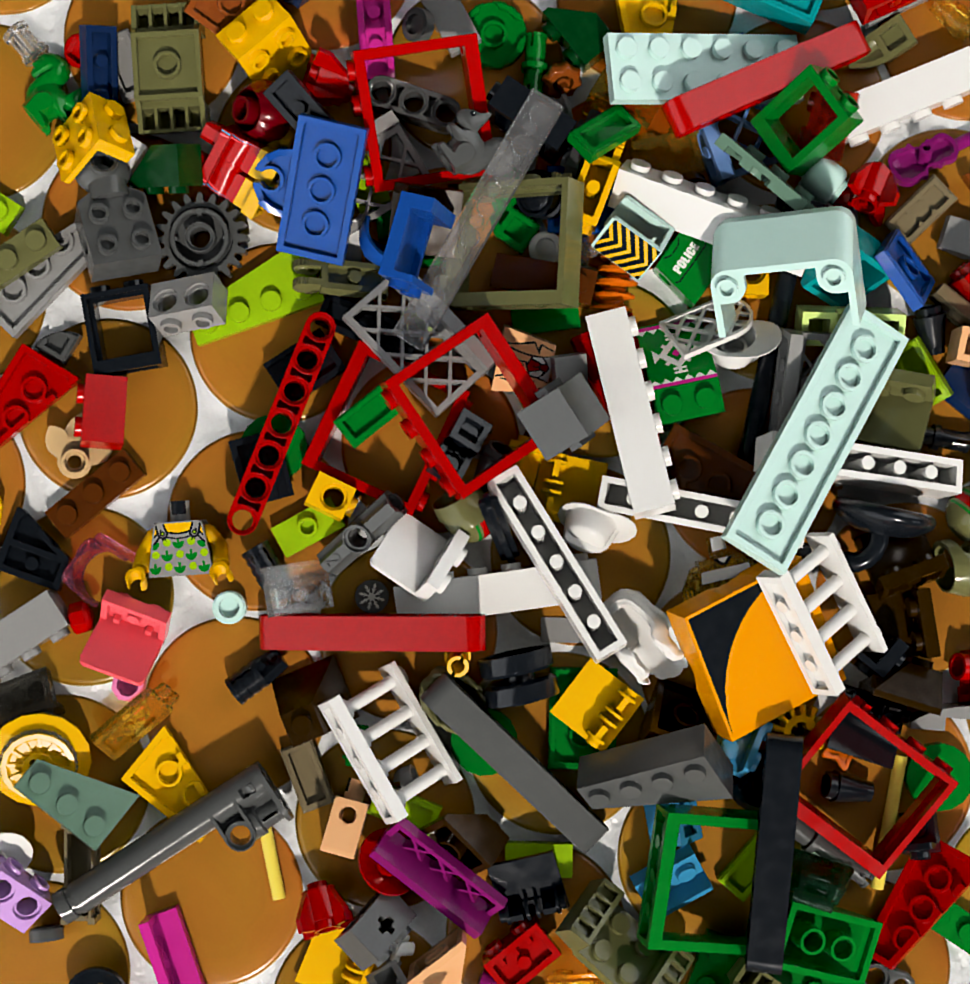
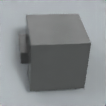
(563, 416)

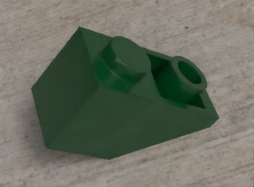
(578, 34)
(169, 166)

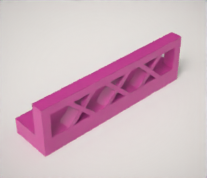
(170, 947)

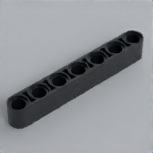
(774, 853)

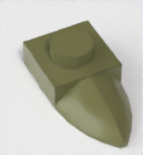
(886, 43)

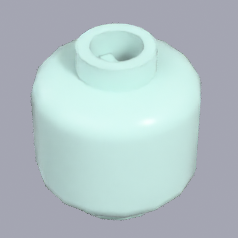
(825, 181)

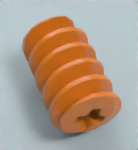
(612, 287)

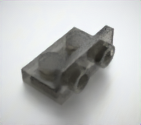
(29, 695)

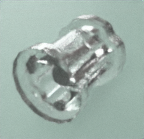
(25, 42)

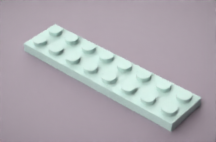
(814, 440)

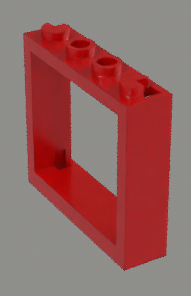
(363, 107)
(337, 407)
(415, 427)
(915, 816)

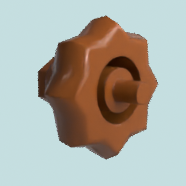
(561, 79)

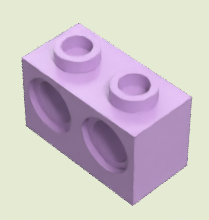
(19, 885)

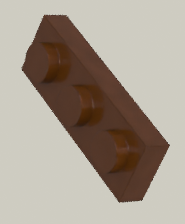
(95, 493)

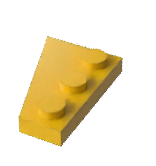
(646, 15)
(165, 776)

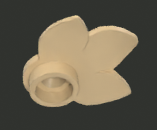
(64, 445)

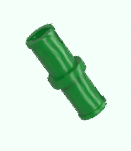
(534, 64)

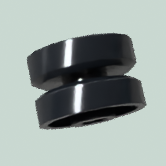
(519, 681)

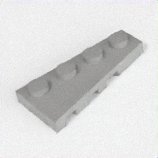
(37, 289)

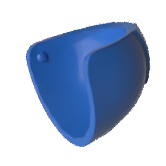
(371, 248)

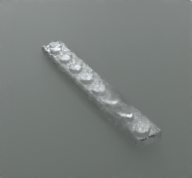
(479, 218)

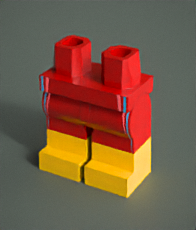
(232, 165)

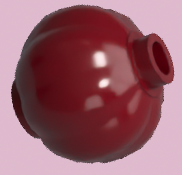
(257, 116)

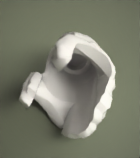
(649, 634)

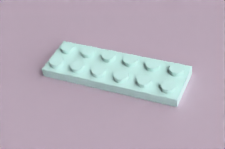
(665, 65)

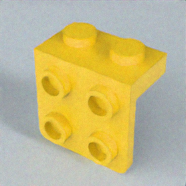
(265, 41)
(91, 127)

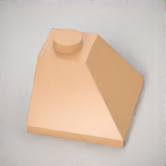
(442, 962)

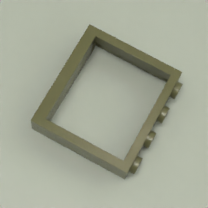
(568, 257)

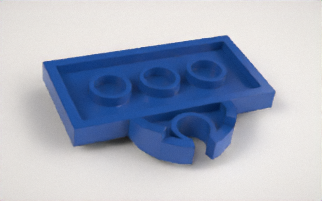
(315, 187)

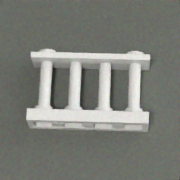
(795, 614)
(357, 743)

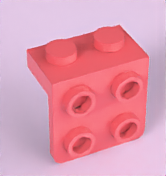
(126, 638)

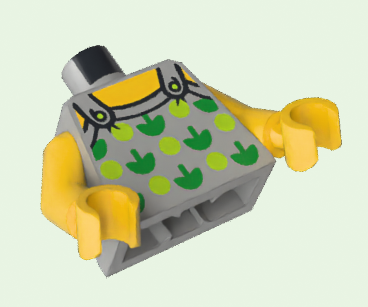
(180, 549)

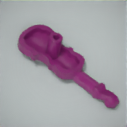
(913, 163)

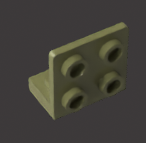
(901, 412)

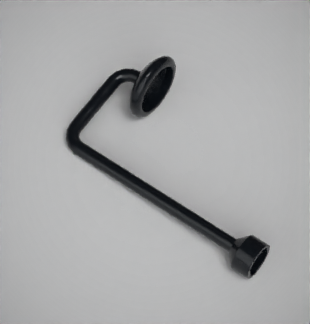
(874, 518)

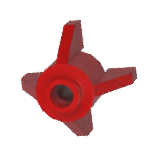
(327, 79)
(870, 191)
(321, 910)

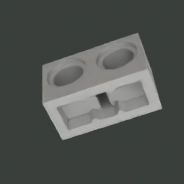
(188, 304)

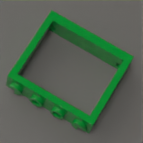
(659, 876)

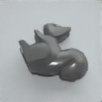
(466, 150)

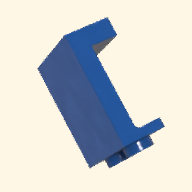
(409, 241)

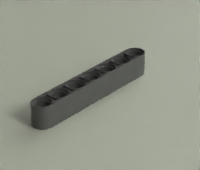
(514, 762)

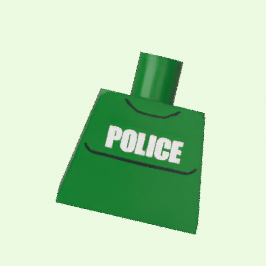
(686, 268)

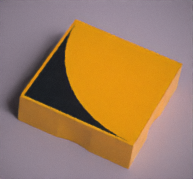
(741, 654)

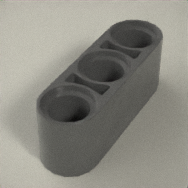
(403, 92)

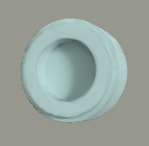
(229, 607)

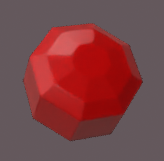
(80, 617)

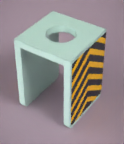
(633, 237)

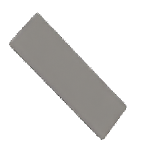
(557, 631)

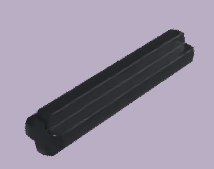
(498, 527)

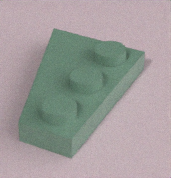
(774, 177)
(76, 801)

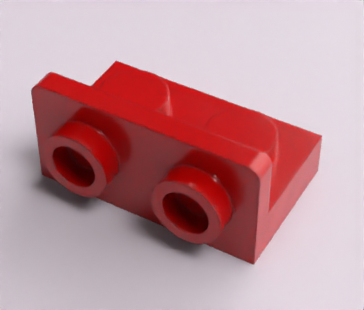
(520, 953)

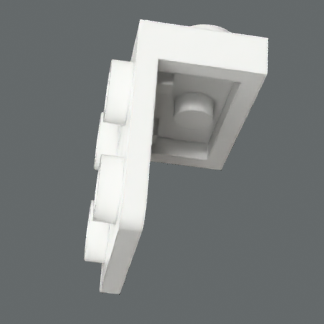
(419, 557)

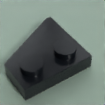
(32, 553)

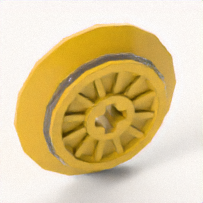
(41, 738)

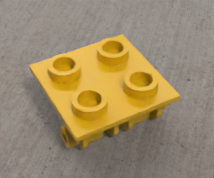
(568, 480)
(596, 705)
(329, 963)

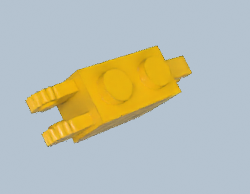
(598, 182)

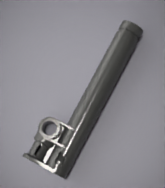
(243, 800)

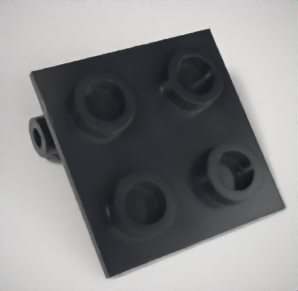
(860, 740)
(530, 885)

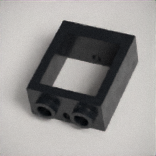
(504, 105)
(127, 364)

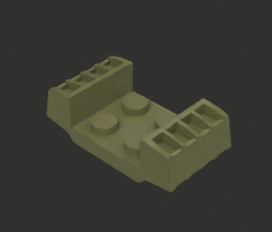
(167, 69)
(607, 943)

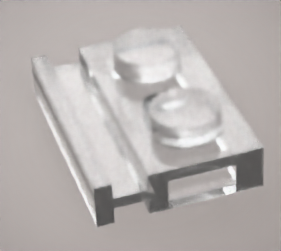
(296, 588)

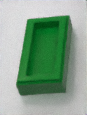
(604, 133)
(365, 417)

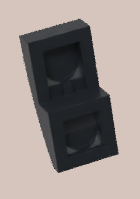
(463, 441)

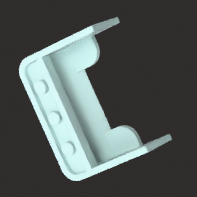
(786, 242)

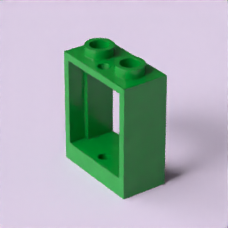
(779, 140)

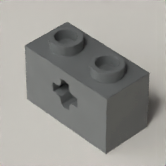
(375, 930)

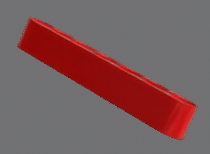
(762, 79)
(282, 406)
(373, 632)

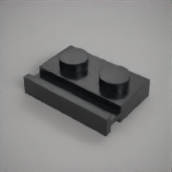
(330, 368)
(241, 453)

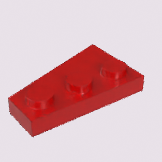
(29, 389)

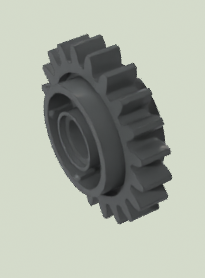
(197, 218)

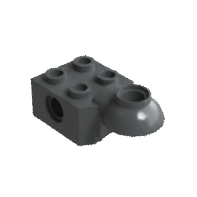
(115, 222)

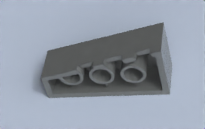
(657, 770)

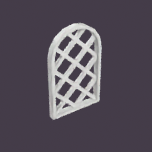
(709, 344)

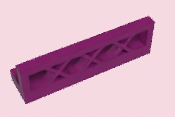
(435, 879)

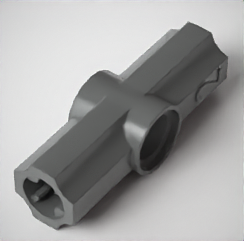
(373, 521)

